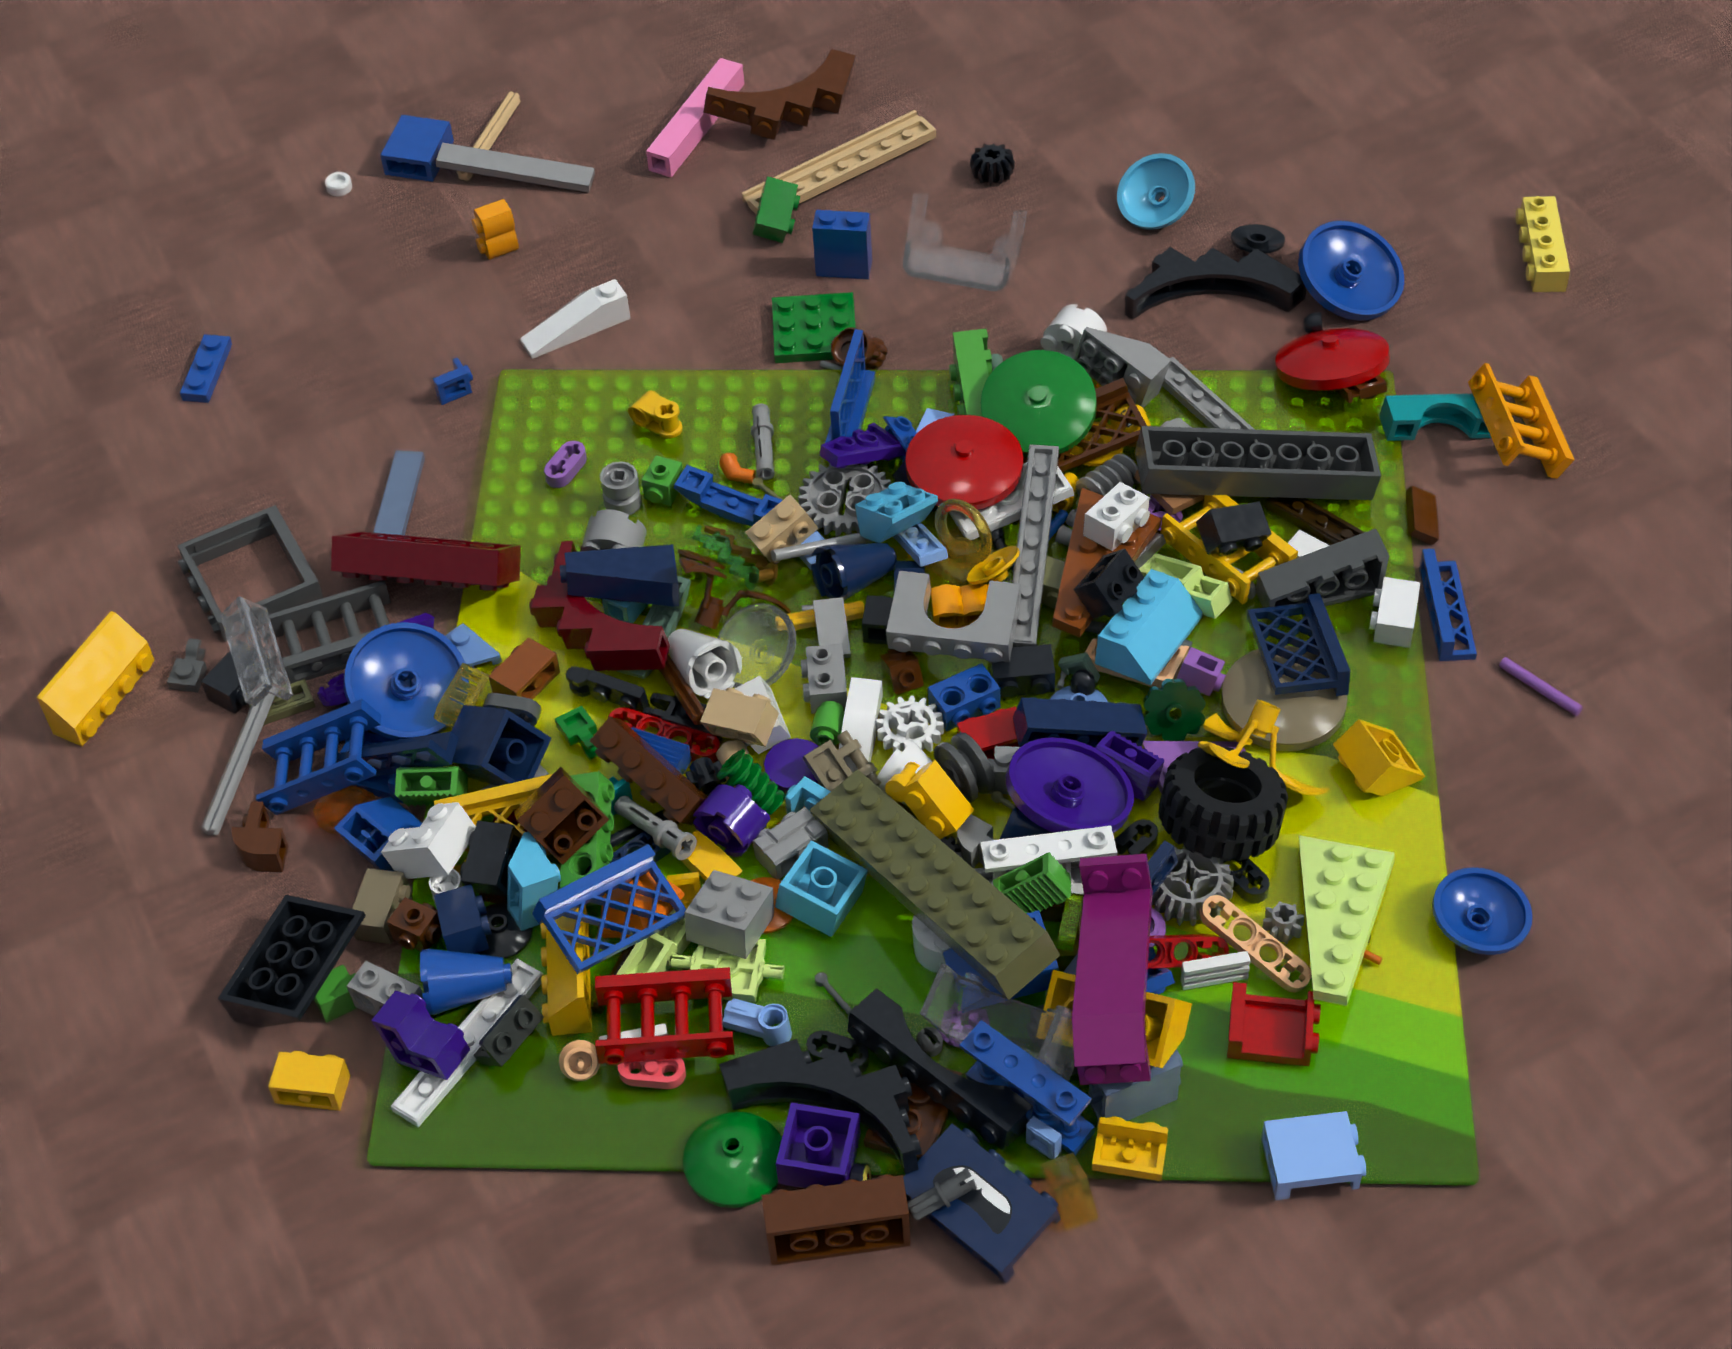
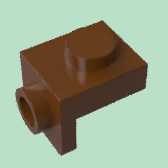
(903, 670)

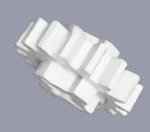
(910, 721)

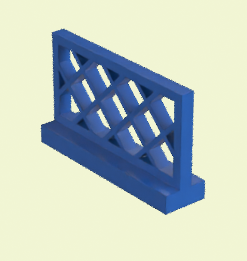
(852, 392)
(597, 884)

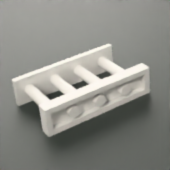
(1064, 846)

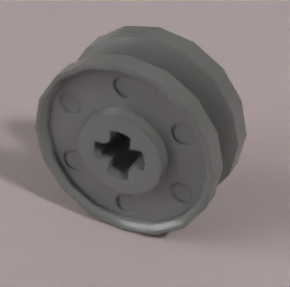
(966, 766)

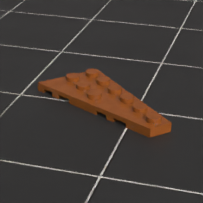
(1082, 556)

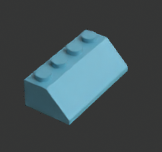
(1148, 628)

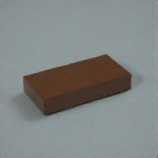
(1422, 515)

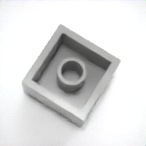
(729, 914)

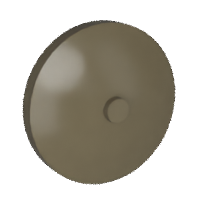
(1304, 716)

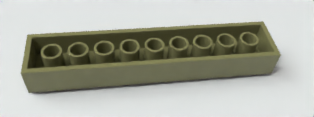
(936, 884)

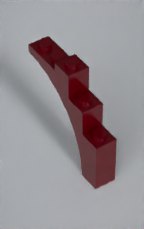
(606, 641)

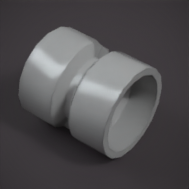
(620, 487)

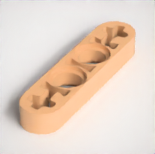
(1259, 939)

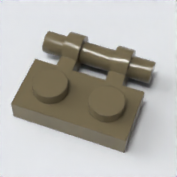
(829, 765)

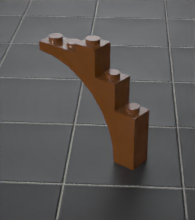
(792, 103)

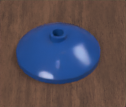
(1485, 898)

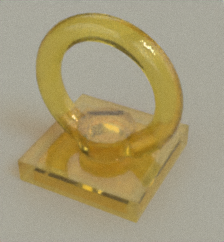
(962, 552)

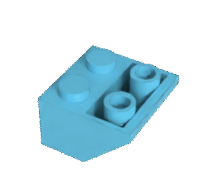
(893, 511)
(529, 879)

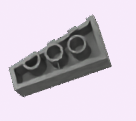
(1337, 572)

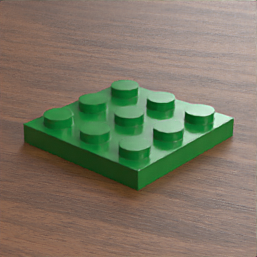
(808, 325)

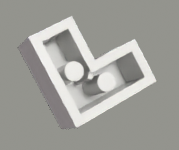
(432, 846)

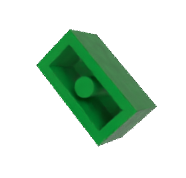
(775, 210)

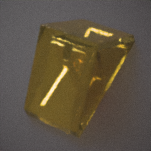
(1070, 1190)

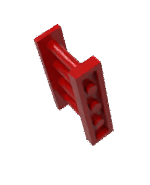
(657, 987)

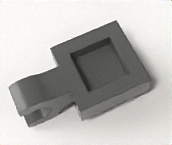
(188, 672)

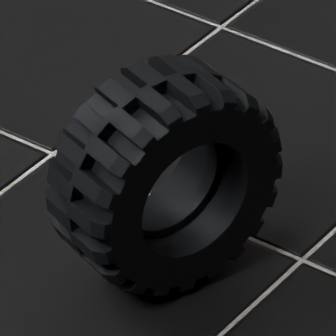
(1221, 806)

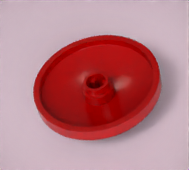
(1332, 359)
(965, 460)

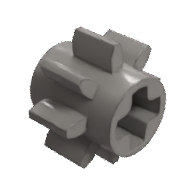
(1283, 922)

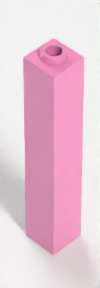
(690, 122)

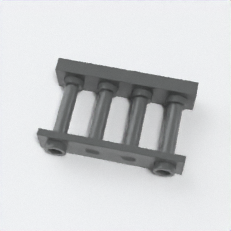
(328, 656)

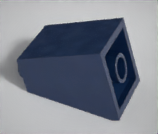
(497, 745)

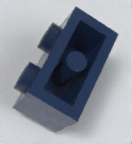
(462, 921)

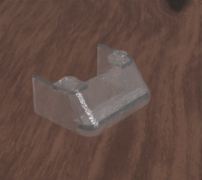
(930, 260)
(960, 1002)

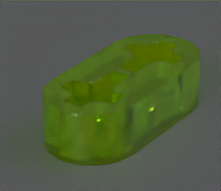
(1070, 922)

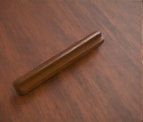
(683, 691)

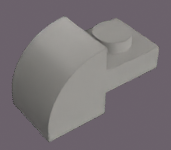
(969, 838)

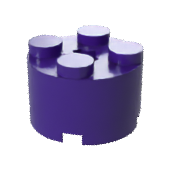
(731, 818)

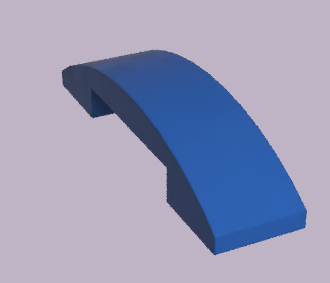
(722, 500)

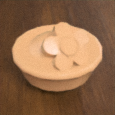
(579, 1060)

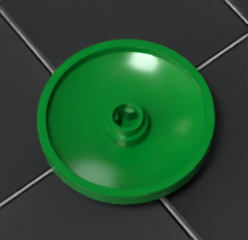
(1041, 399)

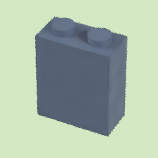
(1136, 1098)

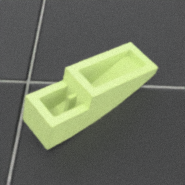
(1208, 593)
(656, 951)

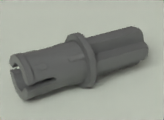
(941, 1195)

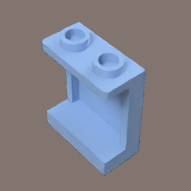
(1312, 1152)

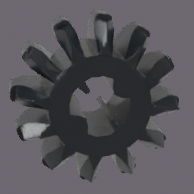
(992, 163)

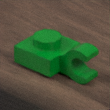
(578, 727)

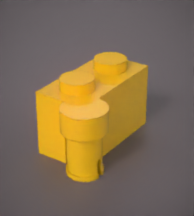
(930, 797)

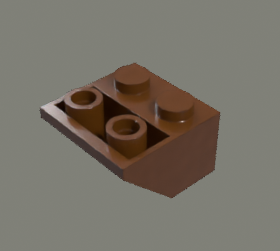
(561, 815)

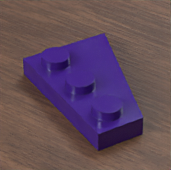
(862, 447)

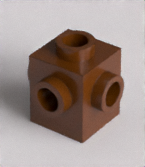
(415, 925)

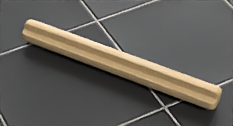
(494, 127)

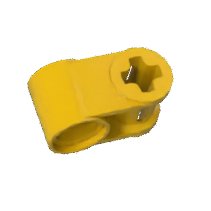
(657, 415)

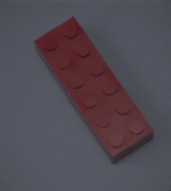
(426, 559)

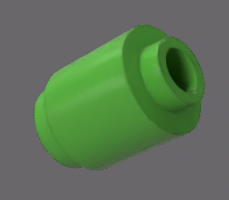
(827, 723)

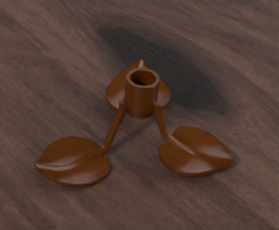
(711, 607)

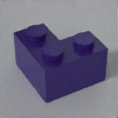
(419, 1039)

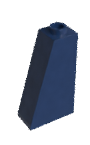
(624, 574)

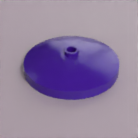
(1068, 786)

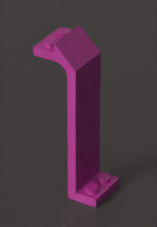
(1112, 971)

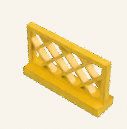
(497, 800)

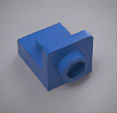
(454, 383)

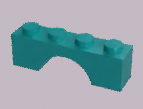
(1406, 414)

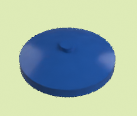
(1351, 270)
(403, 677)

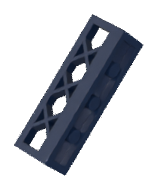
(420, 751)

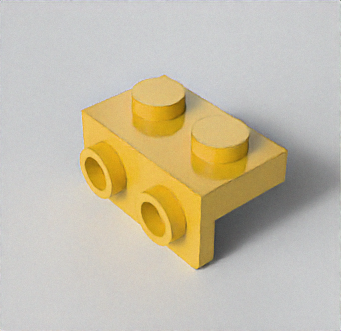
(1130, 1148)

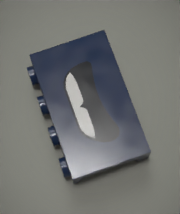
(996, 1218)

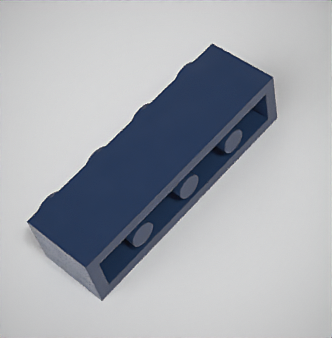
(1077, 720)

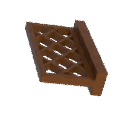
(1108, 399)

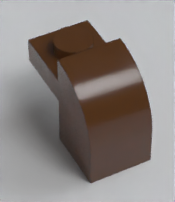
(257, 845)

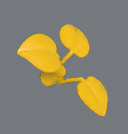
(1259, 723)

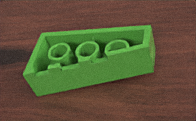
(970, 369)

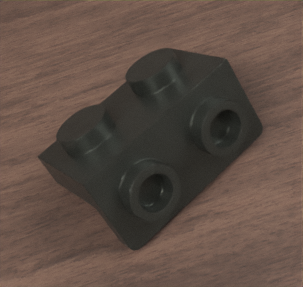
(508, 1032)

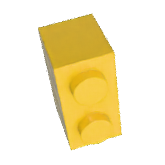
(309, 1080)

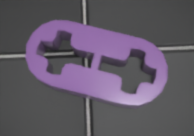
(562, 462)

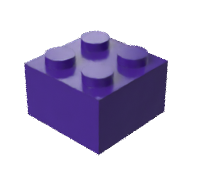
(817, 1146)

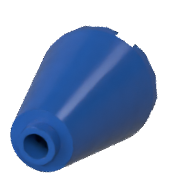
(460, 978)

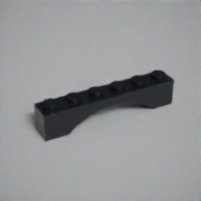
(989, 1109)

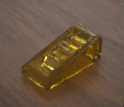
(447, 709)

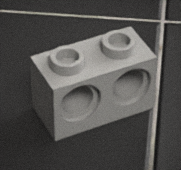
(375, 985)

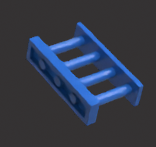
(304, 741)
(1053, 1097)

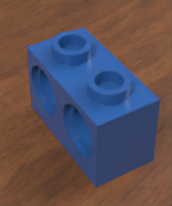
(965, 696)

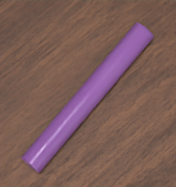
(1541, 686)

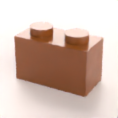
(525, 670)

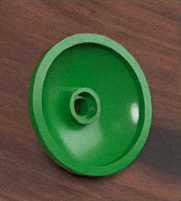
(732, 1176)

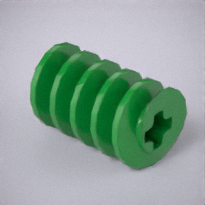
(744, 772)

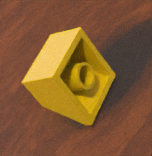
(1377, 759)

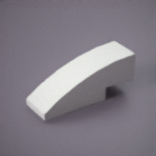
(861, 714)

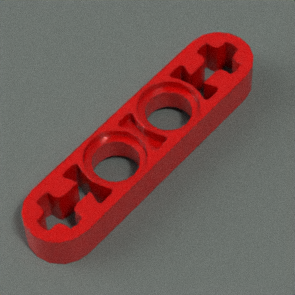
(670, 730)
(1166, 944)

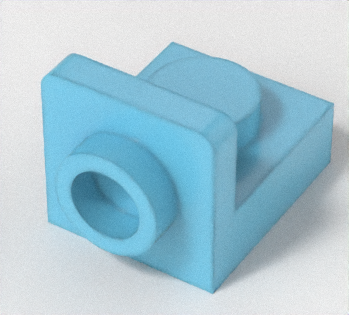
(806, 794)

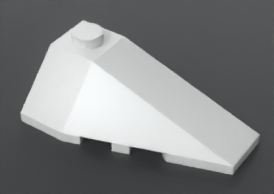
(579, 318)

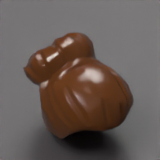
(874, 349)

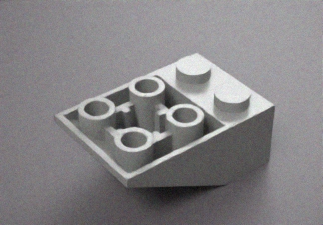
(1116, 357)

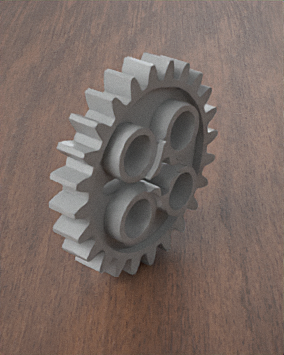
(826, 492)

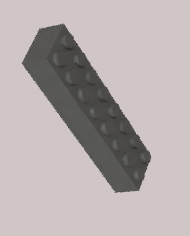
(1257, 463)

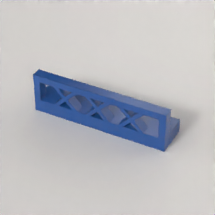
(1440, 611)

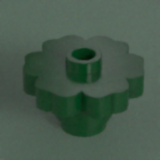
(1176, 723)

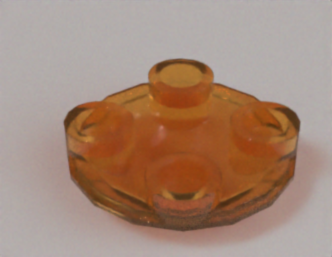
(335, 806)

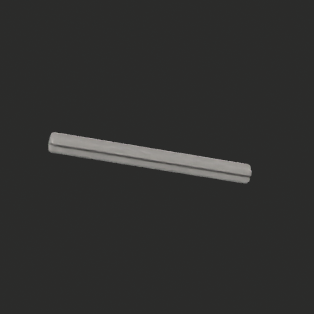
(236, 766)

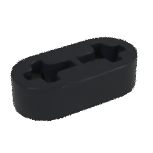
(1128, 838)
(836, 1045)

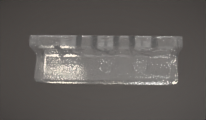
(249, 651)

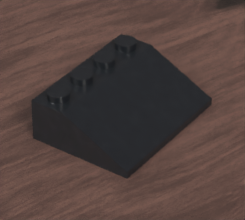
(289, 962)

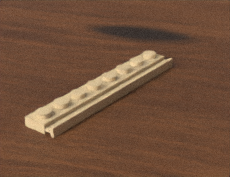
(852, 158)

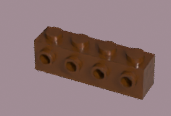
(649, 770)

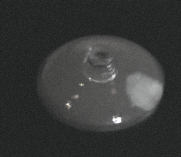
(757, 631)

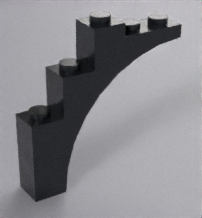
(1215, 273)
(789, 1075)

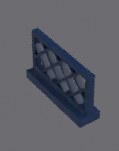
(1322, 643)

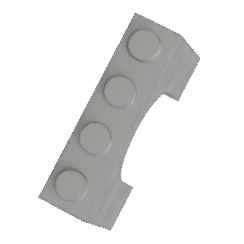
(986, 638)

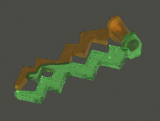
(753, 575)

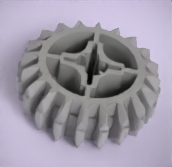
(1205, 876)

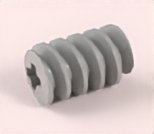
(1108, 475)

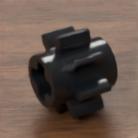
(704, 773)

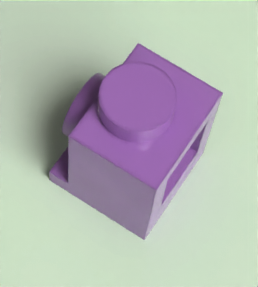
(1202, 671)

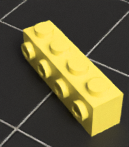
(1543, 244)

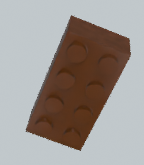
(836, 1219)

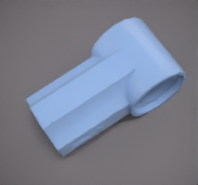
(757, 1021)

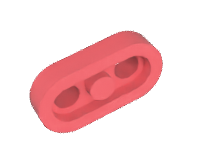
(653, 1073)

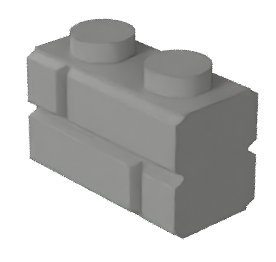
(784, 843)

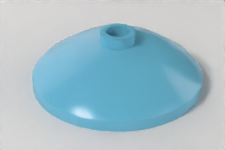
(1147, 182)

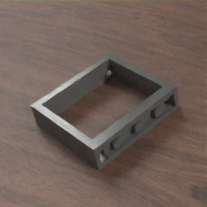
(239, 535)

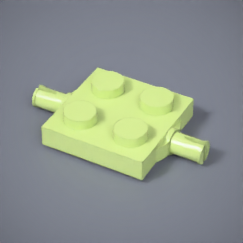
(745, 973)

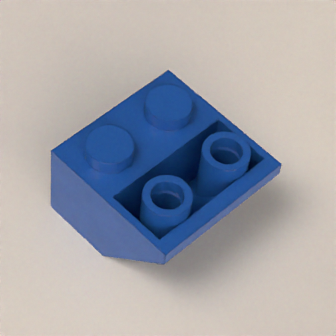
(371, 824)

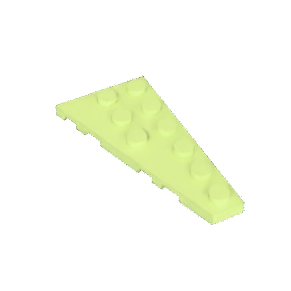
(1341, 904)

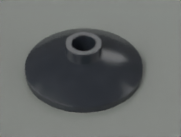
(1257, 237)
(507, 939)

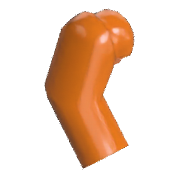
(733, 471)

